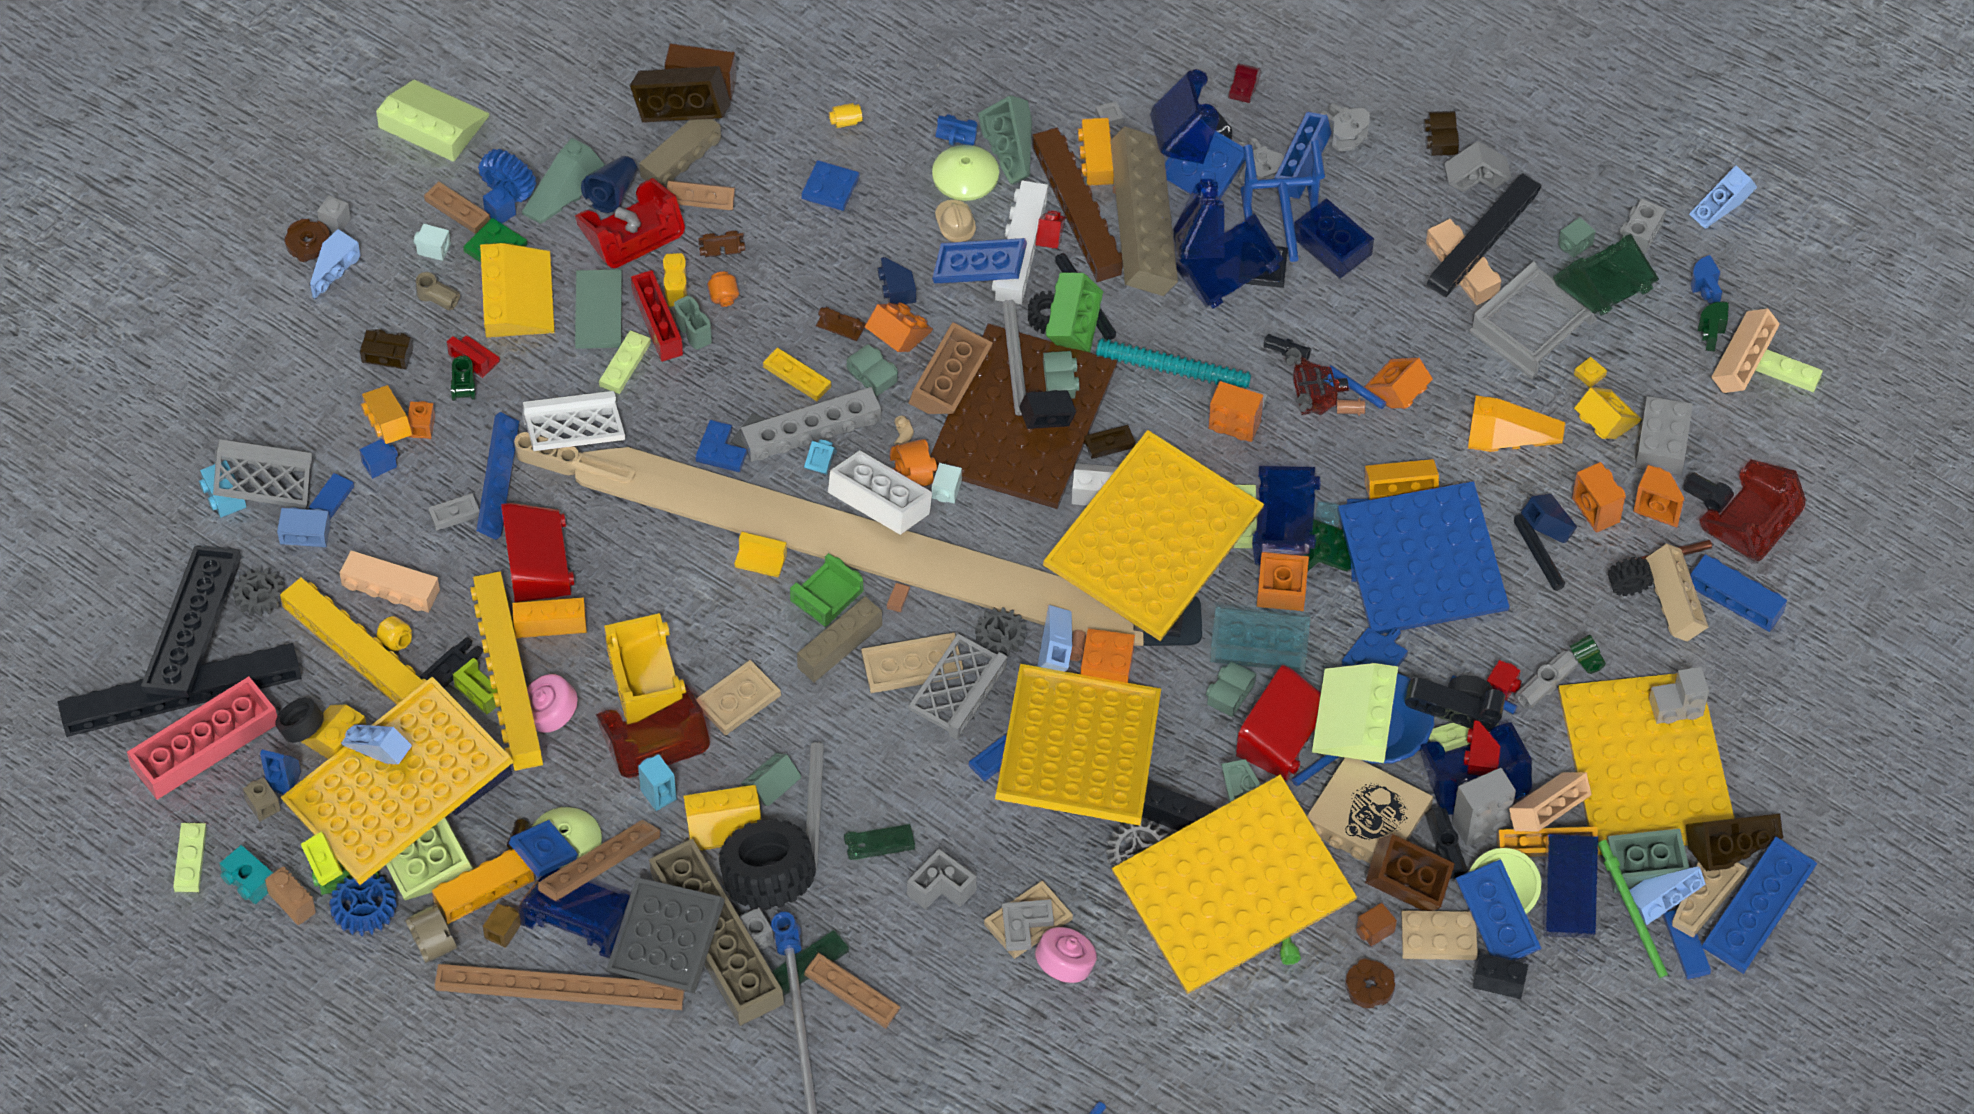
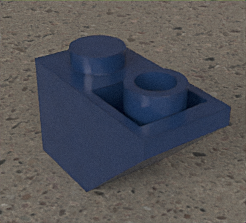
(898, 282)
(1549, 517)

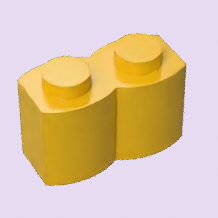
(674, 277)

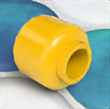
(394, 633)

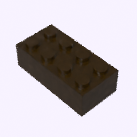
(680, 94)

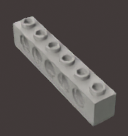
(819, 415)

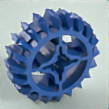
(507, 170)
(363, 911)

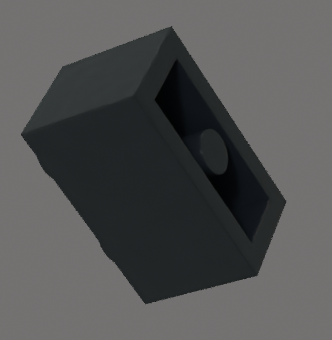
(1047, 409)
(1500, 976)

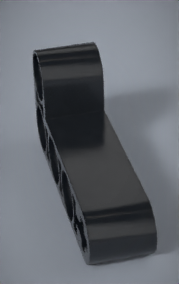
(1454, 704)

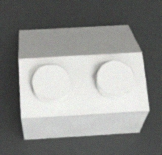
(1088, 481)

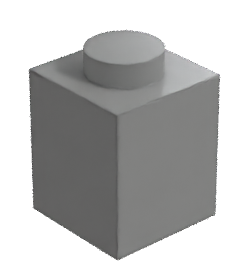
(334, 214)

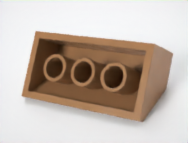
(950, 371)

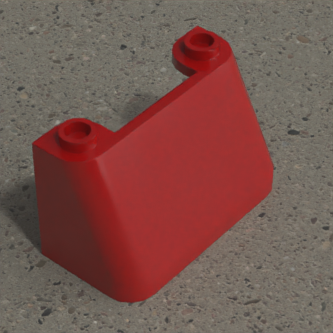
(659, 221)
(536, 552)
(1280, 724)

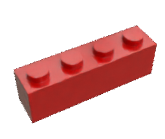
(656, 315)

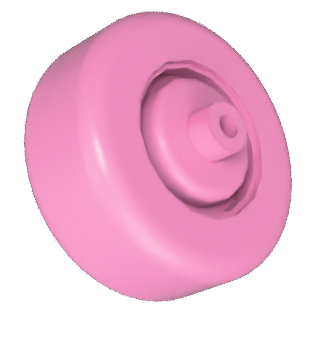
(551, 702)
(1065, 955)

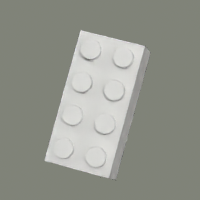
(879, 492)

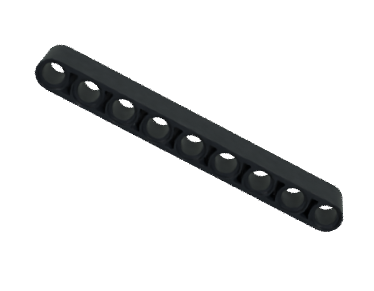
(1483, 235)

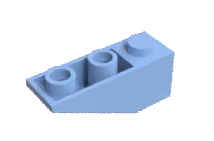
(1724, 197)
(334, 258)
(1056, 639)
(377, 742)
(1663, 892)

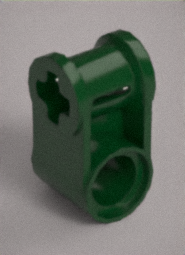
(462, 381)
(1588, 654)

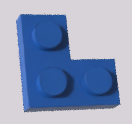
(716, 451)

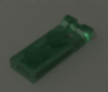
(879, 842)

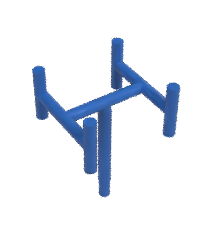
(1312, 183)

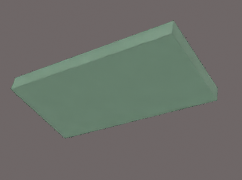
(598, 309)

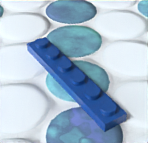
(497, 475)

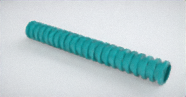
(1172, 364)

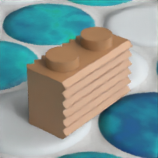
(290, 895)

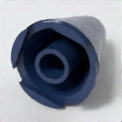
(609, 184)

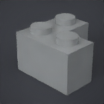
(1476, 165)
(1681, 699)
(941, 876)

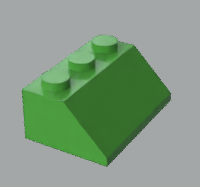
(1074, 311)

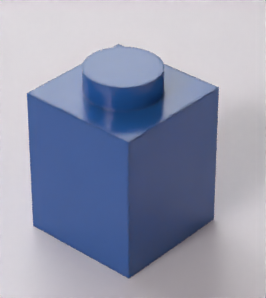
(499, 204)
(378, 458)

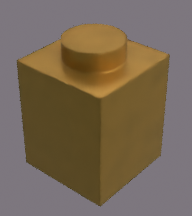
(501, 925)

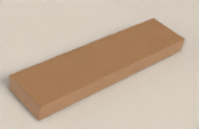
(852, 990)

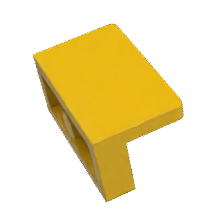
(761, 554)

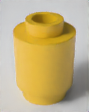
(845, 115)

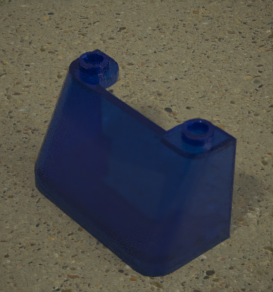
(1181, 123)
(1201, 224)
(1247, 256)
(1288, 511)
(1448, 771)
(586, 912)

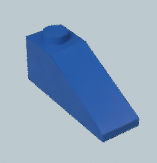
(280, 771)

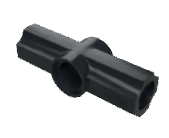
(1443, 832)

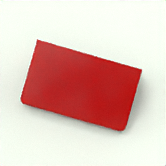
(482, 358)

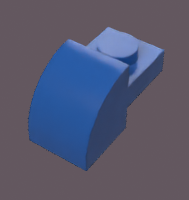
(1705, 279)

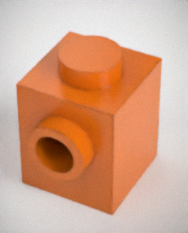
(421, 419)

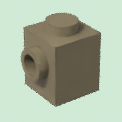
(261, 799)

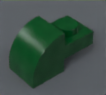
(1713, 321)

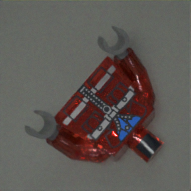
(1314, 384)

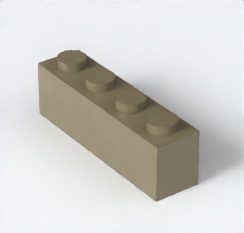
(680, 150)
(839, 639)

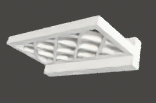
(571, 409)

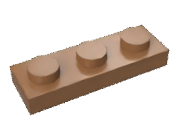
(702, 195)
(456, 207)

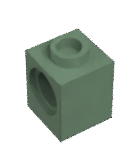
(1576, 237)

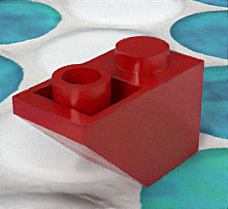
(1050, 229)
(1484, 751)

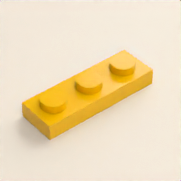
(797, 374)

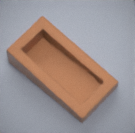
(898, 597)

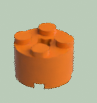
(914, 461)

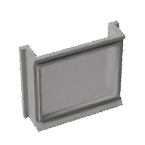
(1528, 319)

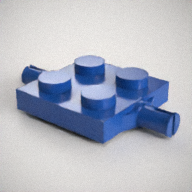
(1376, 649)

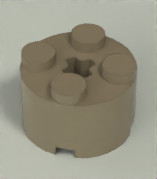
(430, 933)

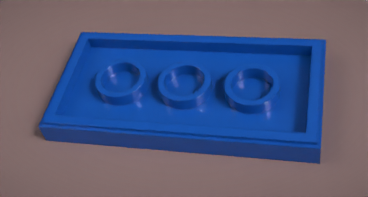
(979, 260)
(1498, 912)

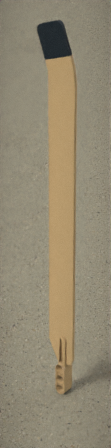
(852, 538)

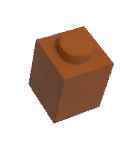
(1376, 924)

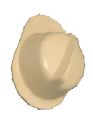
(955, 220)

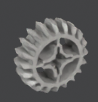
(1132, 832)

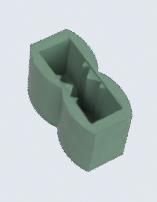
(692, 322)
(872, 370)
(1059, 372)
(1231, 688)

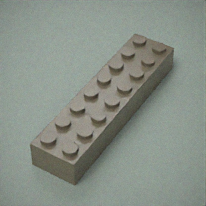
(1143, 212)
(732, 956)

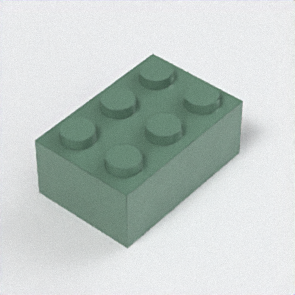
(1648, 855)

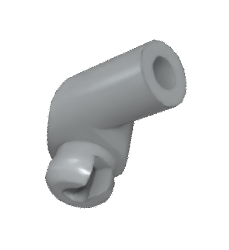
(630, 217)

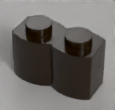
(1442, 133)

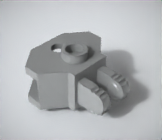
(1347, 125)
(1266, 161)

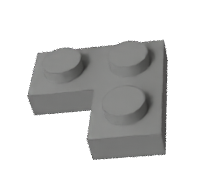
(1020, 917)

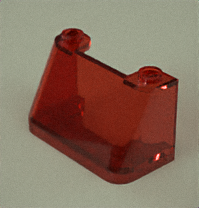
(1759, 512)
(671, 732)

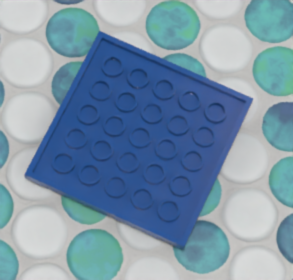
(1423, 558)

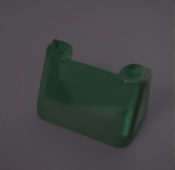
(1608, 276)

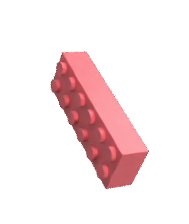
(202, 738)

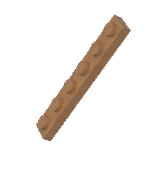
(599, 860)

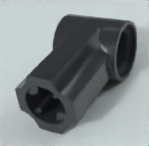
(1714, 495)

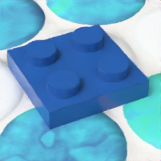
(830, 185)
(543, 848)

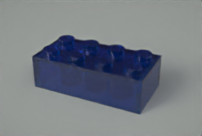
(1570, 886)

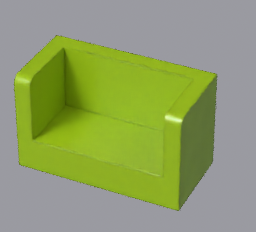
(475, 686)

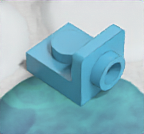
(820, 456)

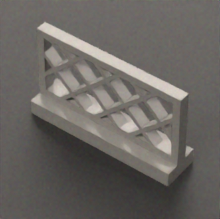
(263, 458)
(976, 695)

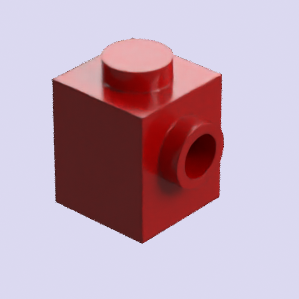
(1505, 678)

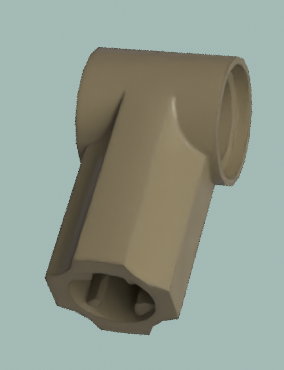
(436, 291)

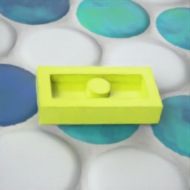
(321, 858)

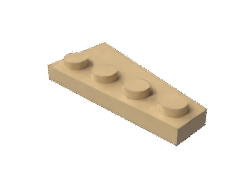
(1701, 905)

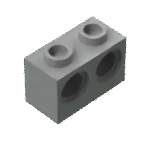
(1644, 223)

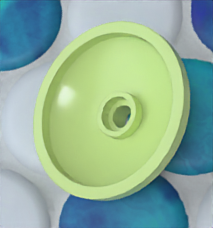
(965, 180)
(582, 828)
(1521, 872)

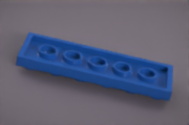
(1759, 905)

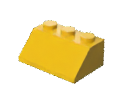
(719, 813)

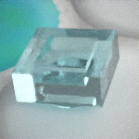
(1327, 513)

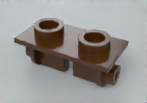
(713, 243)
(840, 324)

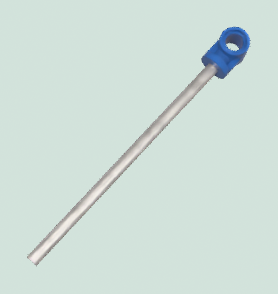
(789, 944)

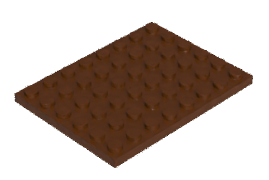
(995, 443)

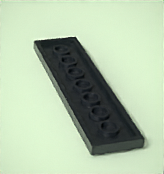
(191, 621)

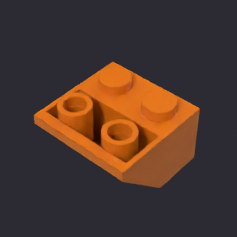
(898, 326)

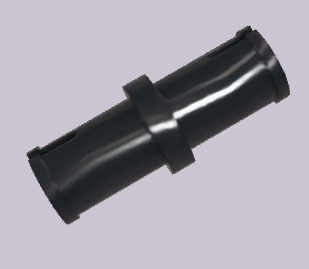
(1282, 346)

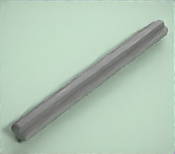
(1014, 354)
(814, 797)

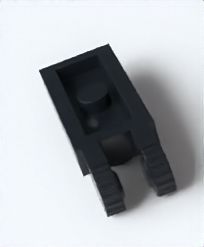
(451, 662)

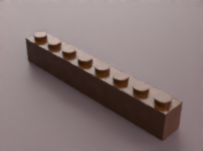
(1077, 204)

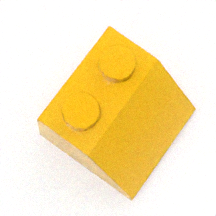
(1606, 413)
(333, 729)

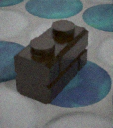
(386, 349)

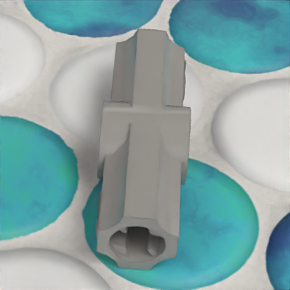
(1555, 671)

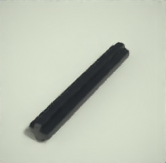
(1539, 552)

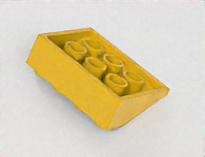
(516, 290)

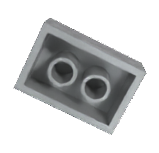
(1664, 434)
(1483, 806)

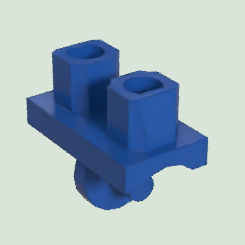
(956, 130)

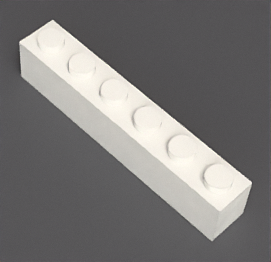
(1029, 207)

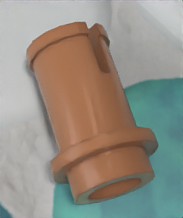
(1351, 406)
(1078, 644)

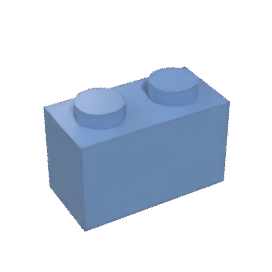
(303, 527)

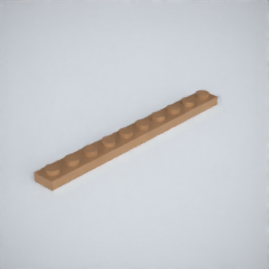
(556, 987)

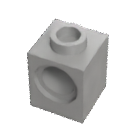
(756, 921)

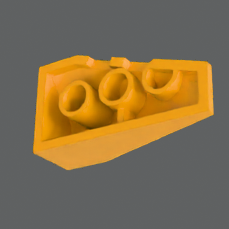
(1506, 425)

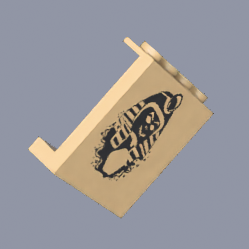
(1365, 806)

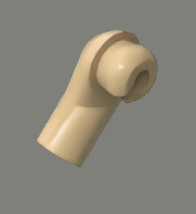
(904, 429)

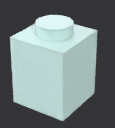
(432, 242)
(946, 483)

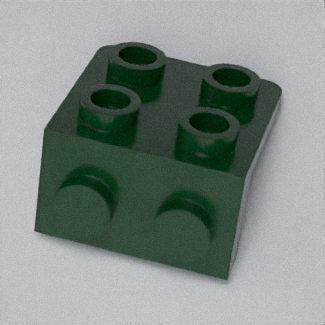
(1330, 547)

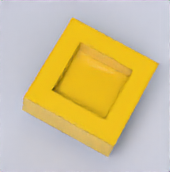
(1590, 372)

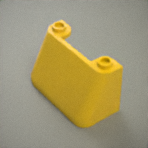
(642, 666)

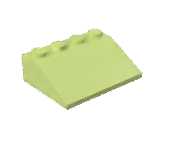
(430, 119)
(1355, 711)
(429, 862)

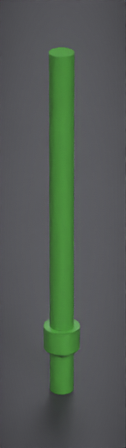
(1612, 864)

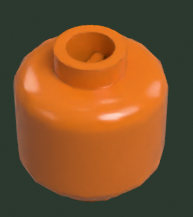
(723, 288)

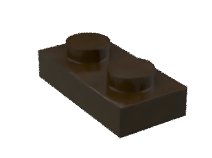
(1109, 441)

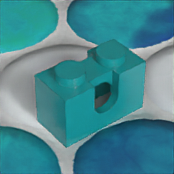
(242, 864)

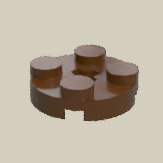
(295, 239)
(1373, 996)

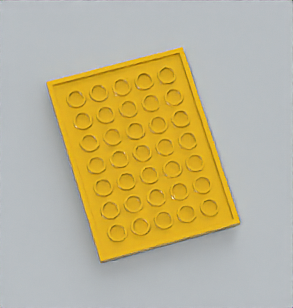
(1153, 535)
(1079, 744)
(1640, 770)
(382, 808)
(1234, 884)

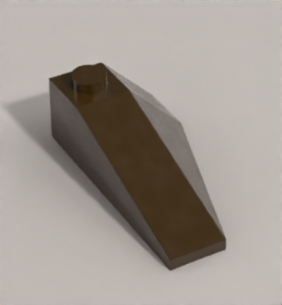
(1728, 841)

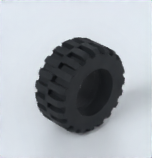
(773, 883)

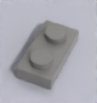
(454, 512)

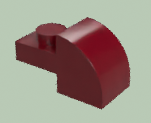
(1244, 82)

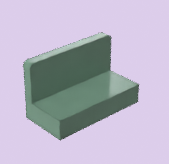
(773, 778)

